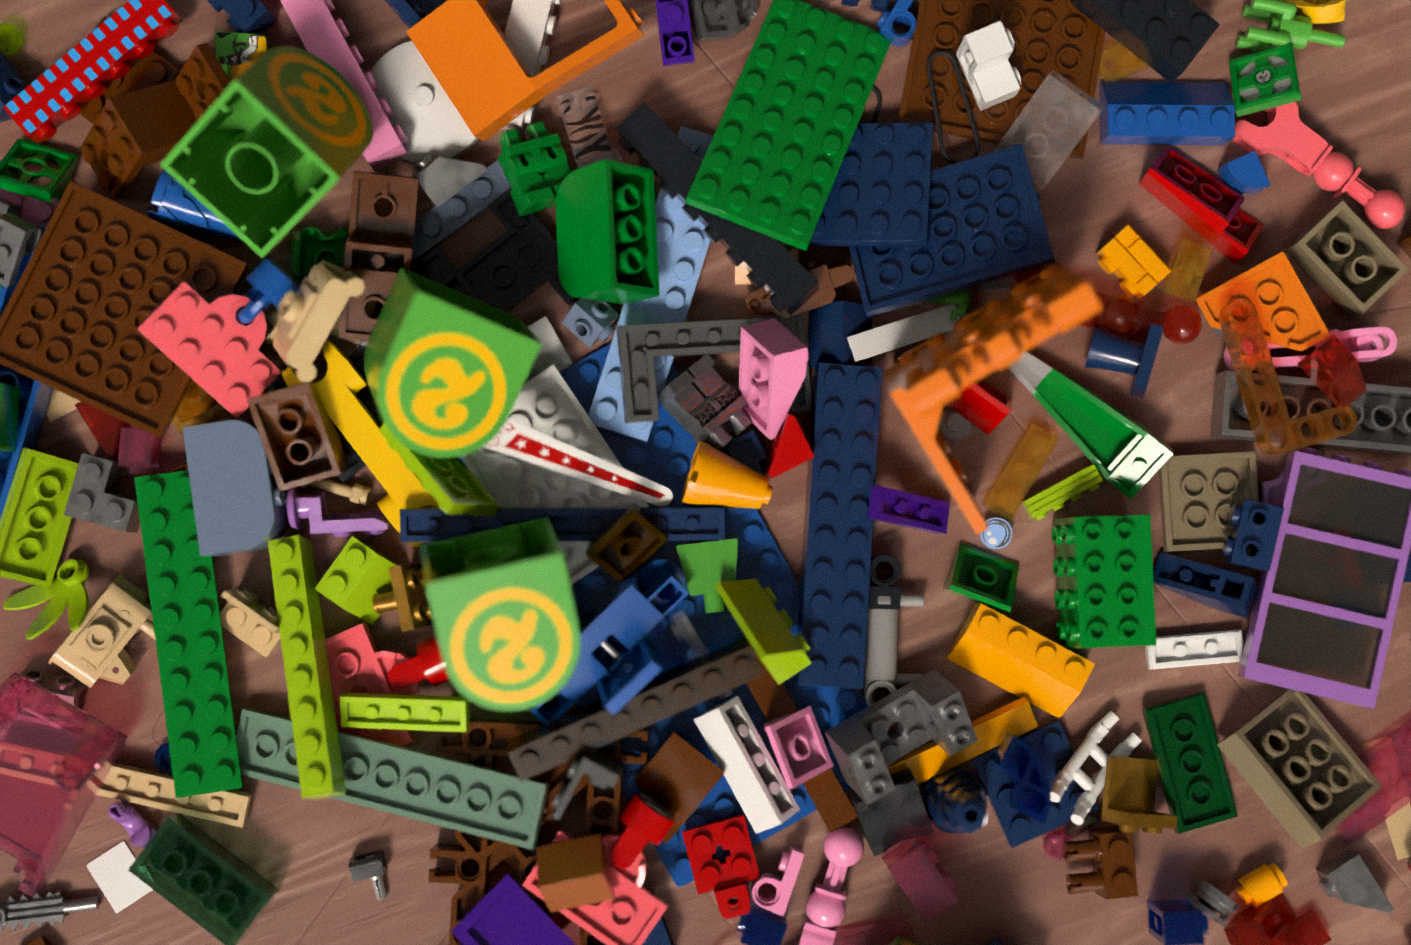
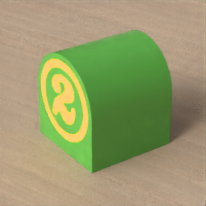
(273, 145)
(445, 366)
(503, 613)

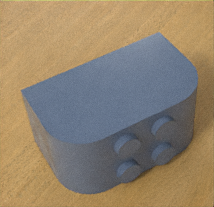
(233, 489)

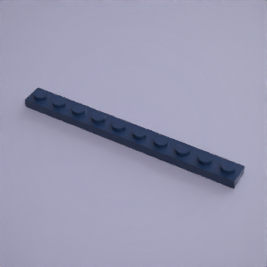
(567, 522)

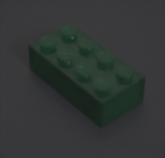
(204, 880)

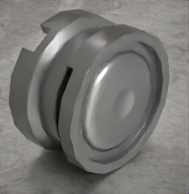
(1214, 899)

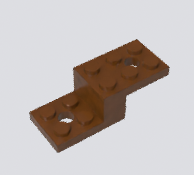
(377, 244)

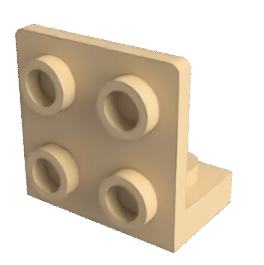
(251, 620)

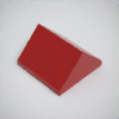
(982, 405)
(787, 449)

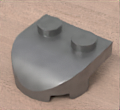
(721, 18)

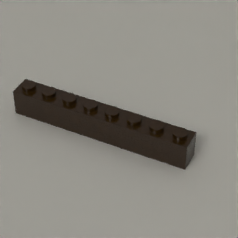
(657, 700)

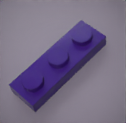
(908, 510)

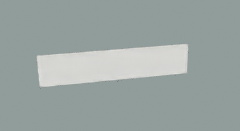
(901, 332)

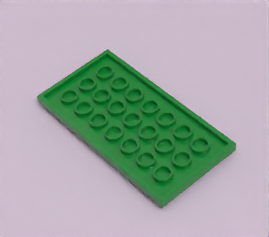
(789, 122)

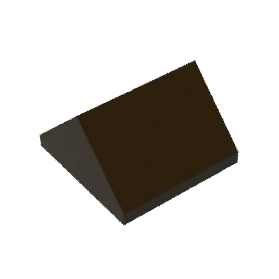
(626, 543)

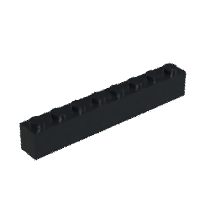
(676, 166)

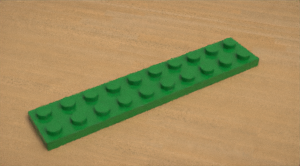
(187, 639)

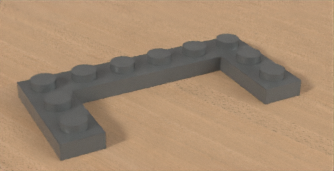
(645, 341)

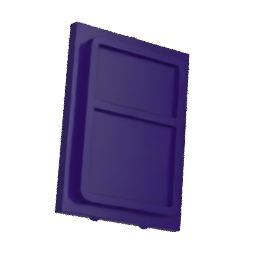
(509, 918)

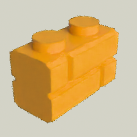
(1132, 263)

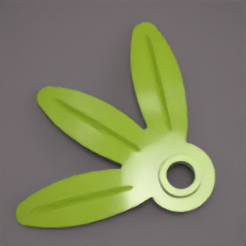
(64, 590)

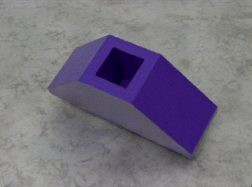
(674, 32)

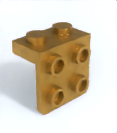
(1131, 796)

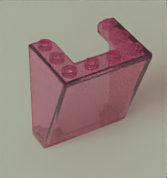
(48, 774)

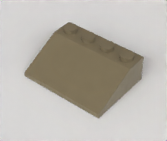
(1300, 767)

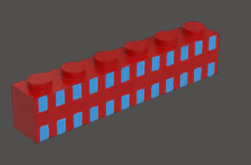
(91, 67)

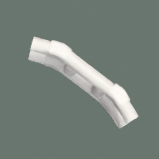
(1073, 772)

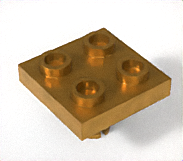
(408, 597)

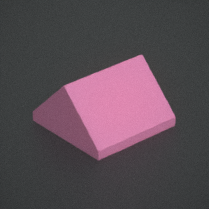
(798, 746)

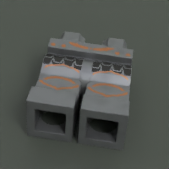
(704, 404)

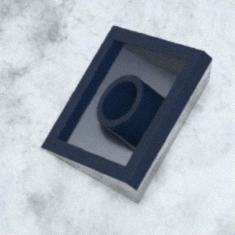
(829, 332)

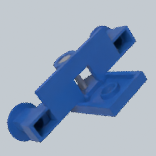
(632, 660)

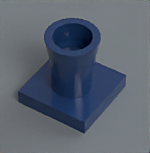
(1125, 355)

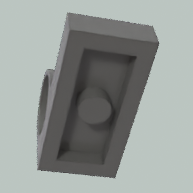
(17, 240)

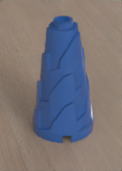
(184, 211)

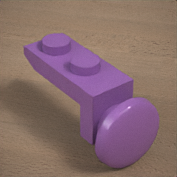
(314, 506)

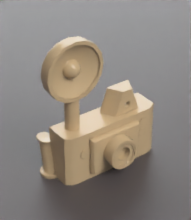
(308, 316)
(101, 639)

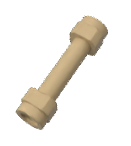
(358, 493)

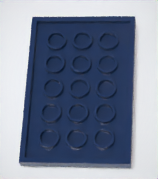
(980, 230)

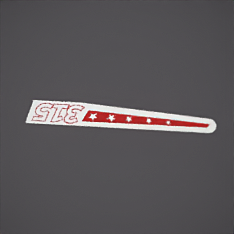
(556, 455)

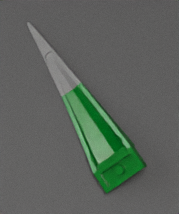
(1109, 437)

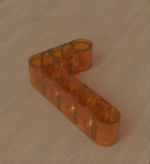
(1270, 390)

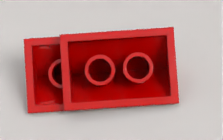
(1202, 203)

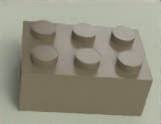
(1346, 259)

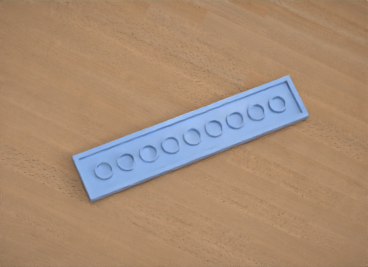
(681, 256)

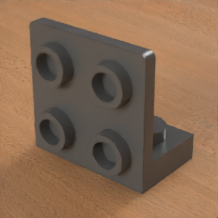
(600, 771)

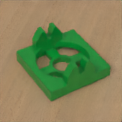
(26, 153)

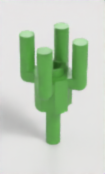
(1282, 29)

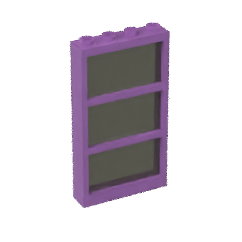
(1333, 579)

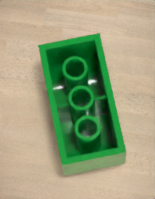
(608, 233)

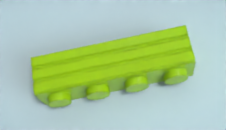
(1060, 492)

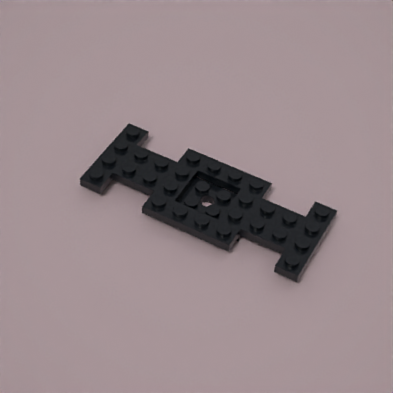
(497, 275)

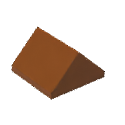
(574, 873)

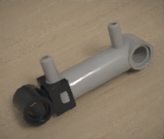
(883, 630)

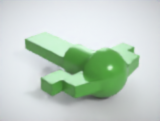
(961, 298)

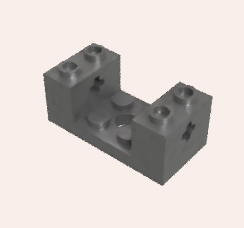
(924, 712)

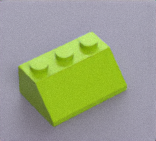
(765, 627)

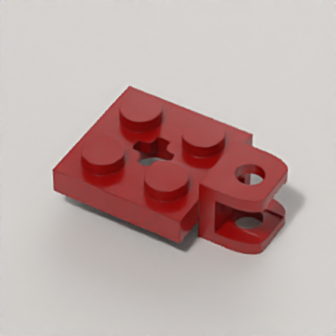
(724, 877)

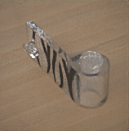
(586, 128)

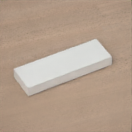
(1195, 649)

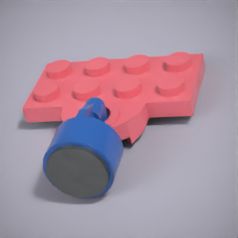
(222, 338)

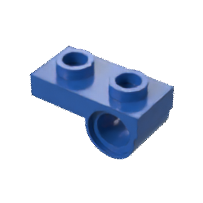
(901, 15)

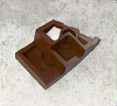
(678, 779)

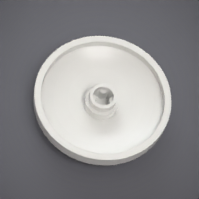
(420, 106)

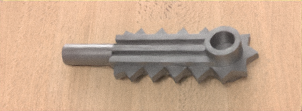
(51, 908)

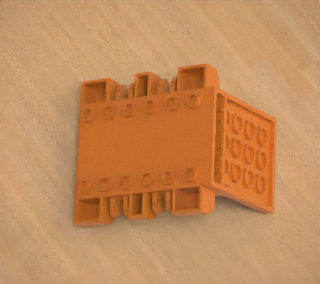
(977, 346)

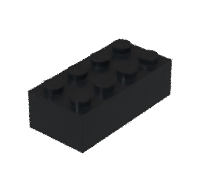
(1156, 31)

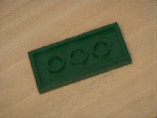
(1189, 762)

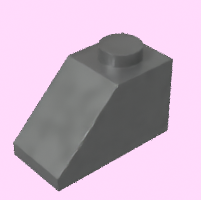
(445, 176)
(1352, 882)

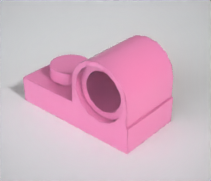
(789, 866)

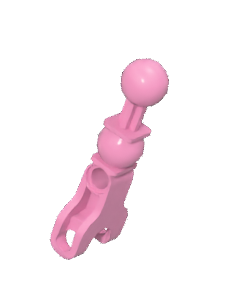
(826, 905)

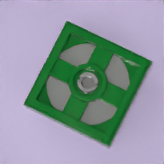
(1265, 80)

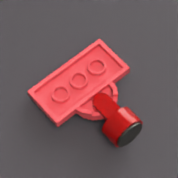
(361, 668)
(635, 909)

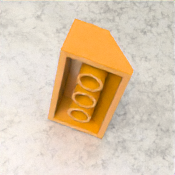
(1020, 660)

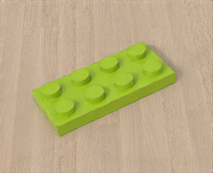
(446, 480)
(34, 518)

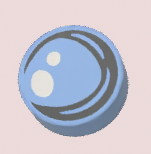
(998, 533)

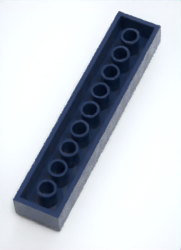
(838, 525)

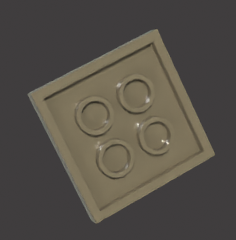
(1199, 497)

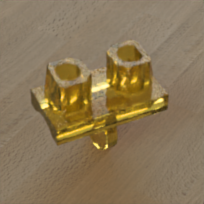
(1187, 270)

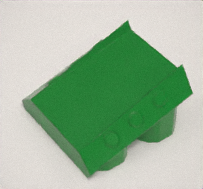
(313, 246)

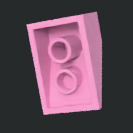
(770, 373)

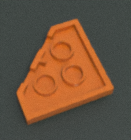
(1280, 300)

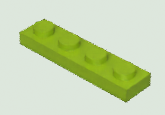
(404, 712)

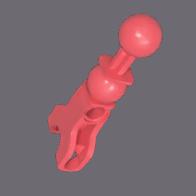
(1310, 155)

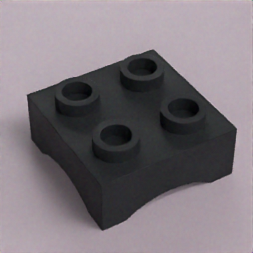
(894, 816)

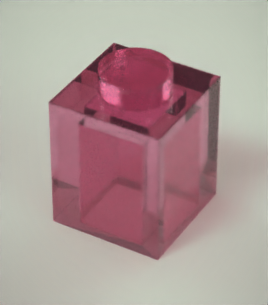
(139, 451)

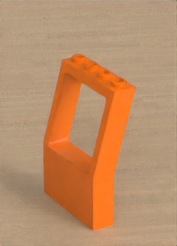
(486, 73)

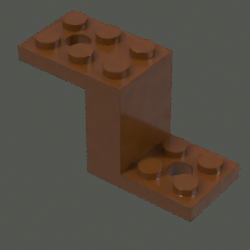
(151, 121)

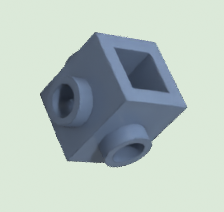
(591, 321)

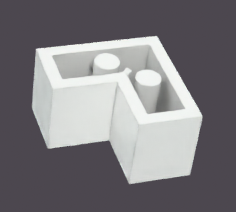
(987, 66)

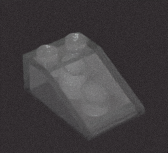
(1052, 126)

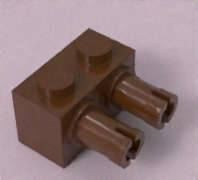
(1111, 862)

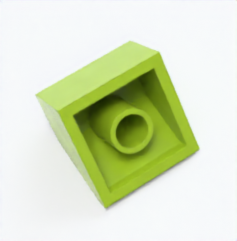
(356, 577)

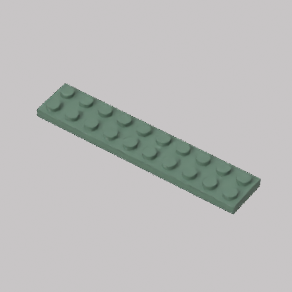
(404, 781)

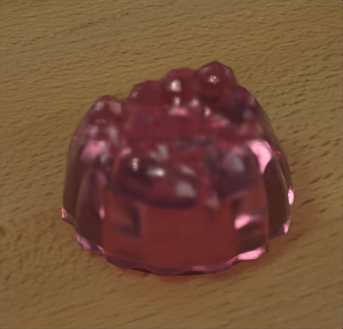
(1053, 845)

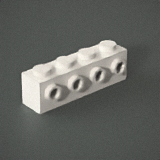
(747, 765)

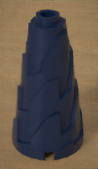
(955, 801)

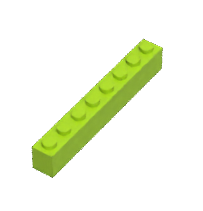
(306, 668)

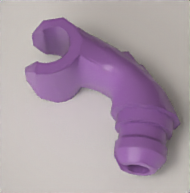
(137, 826)

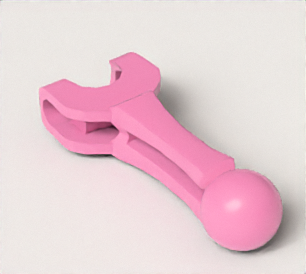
(1355, 340)

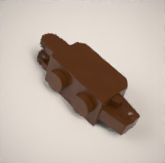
(827, 277)

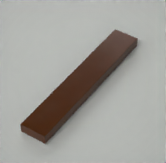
(824, 787)

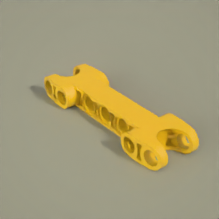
(361, 430)

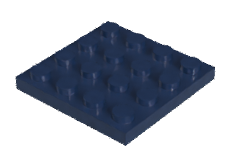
(881, 189)

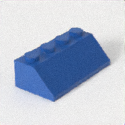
(1166, 113)

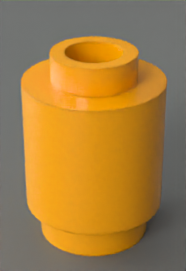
(1261, 884)

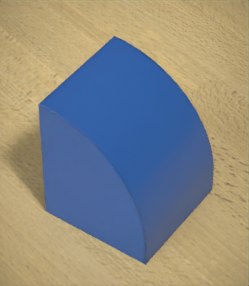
(1245, 174)

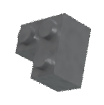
(95, 496)

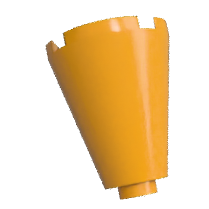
(723, 481)

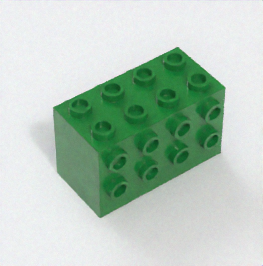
(1104, 581)

